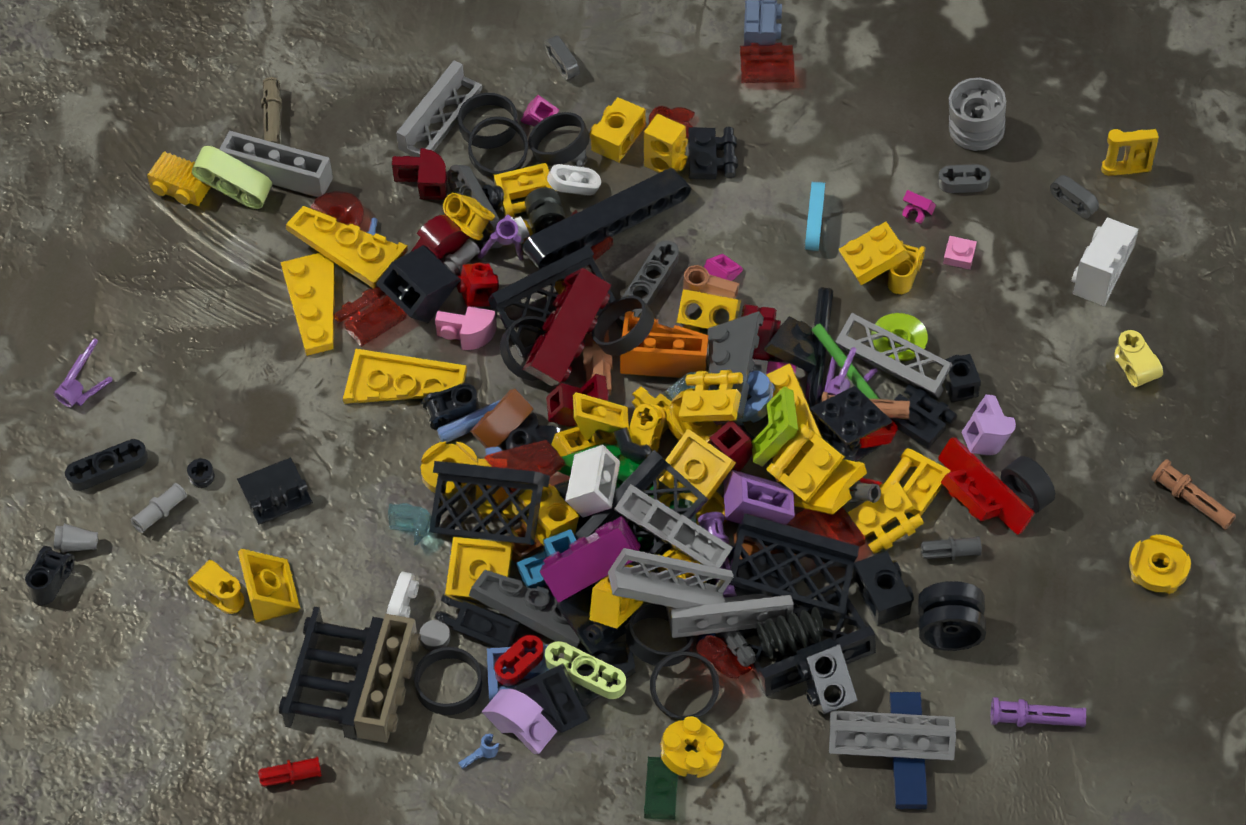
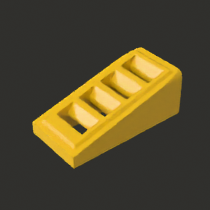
(565, 440)

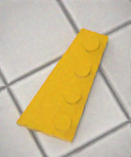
(346, 245)
(311, 293)
(398, 377)
(786, 377)

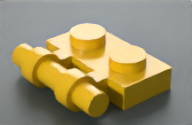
(711, 404)
(891, 506)

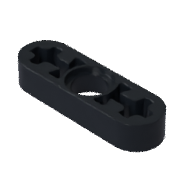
(83, 465)

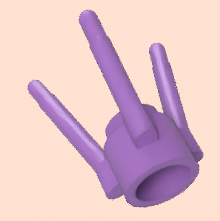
(505, 234)
(840, 383)
(70, 390)

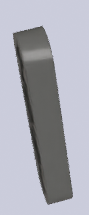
(463, 181)
(650, 285)

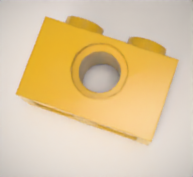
(617, 129)

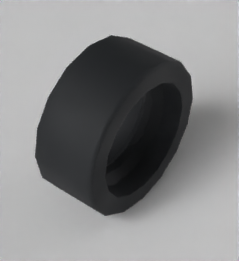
(1029, 483)

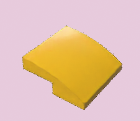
(835, 490)

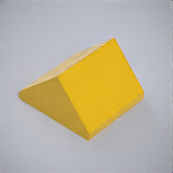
(268, 585)

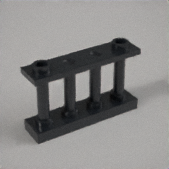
(312, 628)

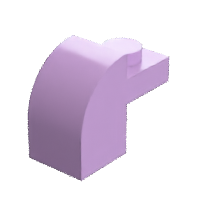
(988, 428)
(520, 715)

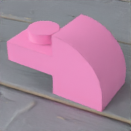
(473, 328)

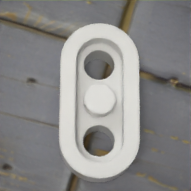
(574, 179)
(404, 590)

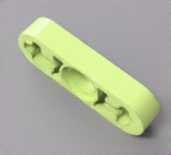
(580, 658)

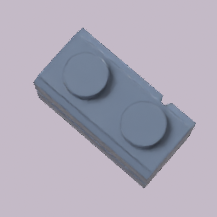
(761, 23)

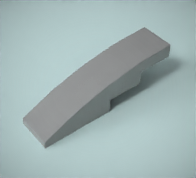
(672, 528)

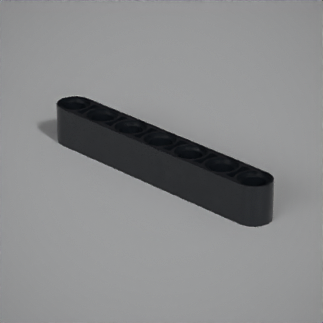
(607, 218)

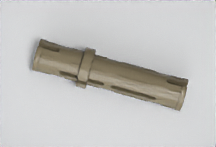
(271, 105)

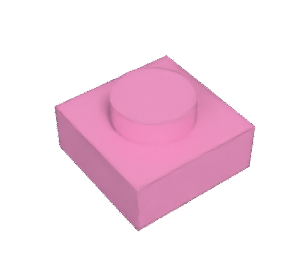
(959, 252)

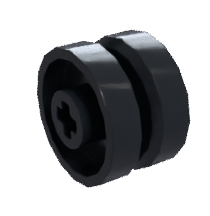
(951, 616)

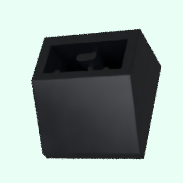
(419, 283)

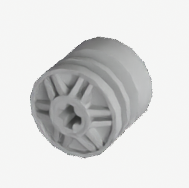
(977, 113)

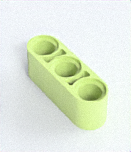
(231, 177)

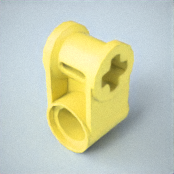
(1137, 359)

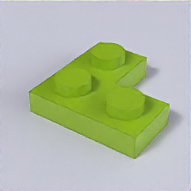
(781, 427)

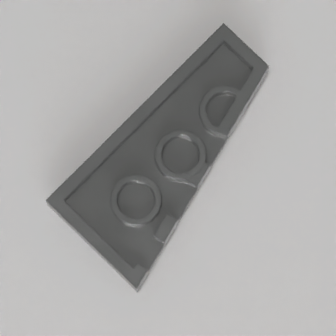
(732, 349)
(526, 605)

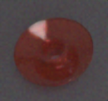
(340, 205)

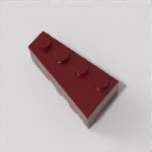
(567, 327)

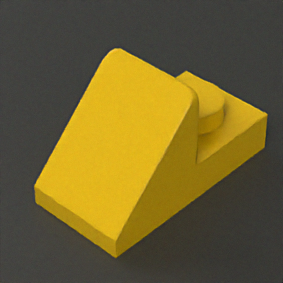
(599, 414)

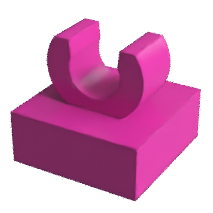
(917, 203)

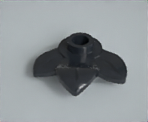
(530, 432)

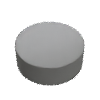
(434, 635)

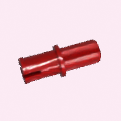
(289, 772)

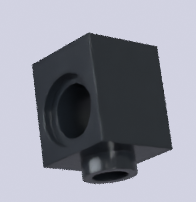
(962, 387)

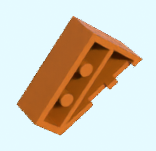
(664, 351)

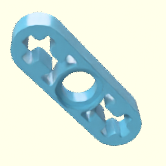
(815, 216)

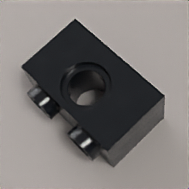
(883, 604)

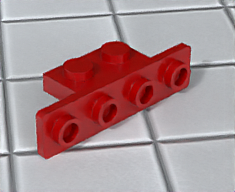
(981, 489)

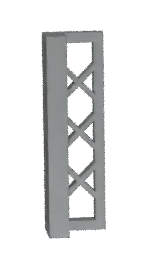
(431, 105)
(889, 365)
(666, 587)
(733, 615)
(892, 735)

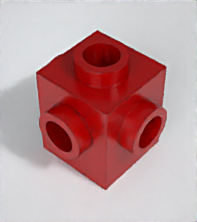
(477, 284)

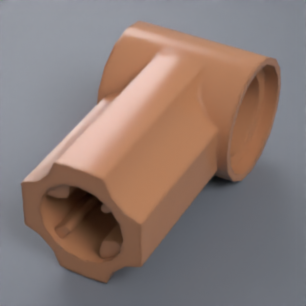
(708, 283)

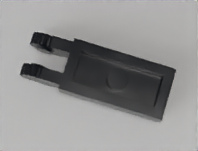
(480, 622)

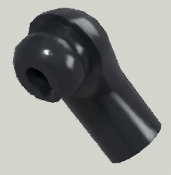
(629, 449)

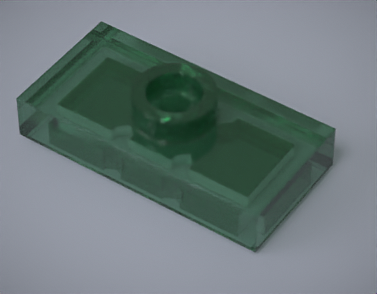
(660, 790)

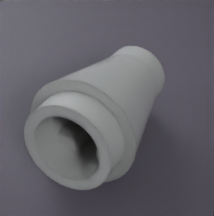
(71, 538)

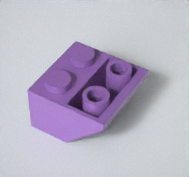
(756, 497)

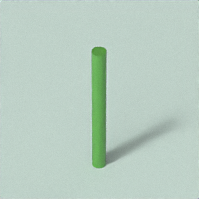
(840, 358)

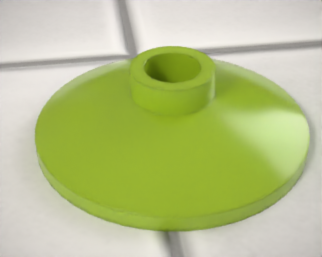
(905, 327)

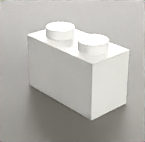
(592, 481)

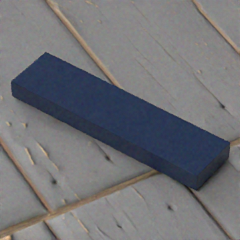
(908, 773)

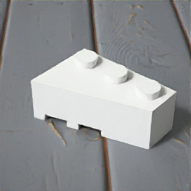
(1104, 261)

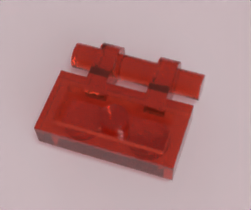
(767, 63)
(374, 320)

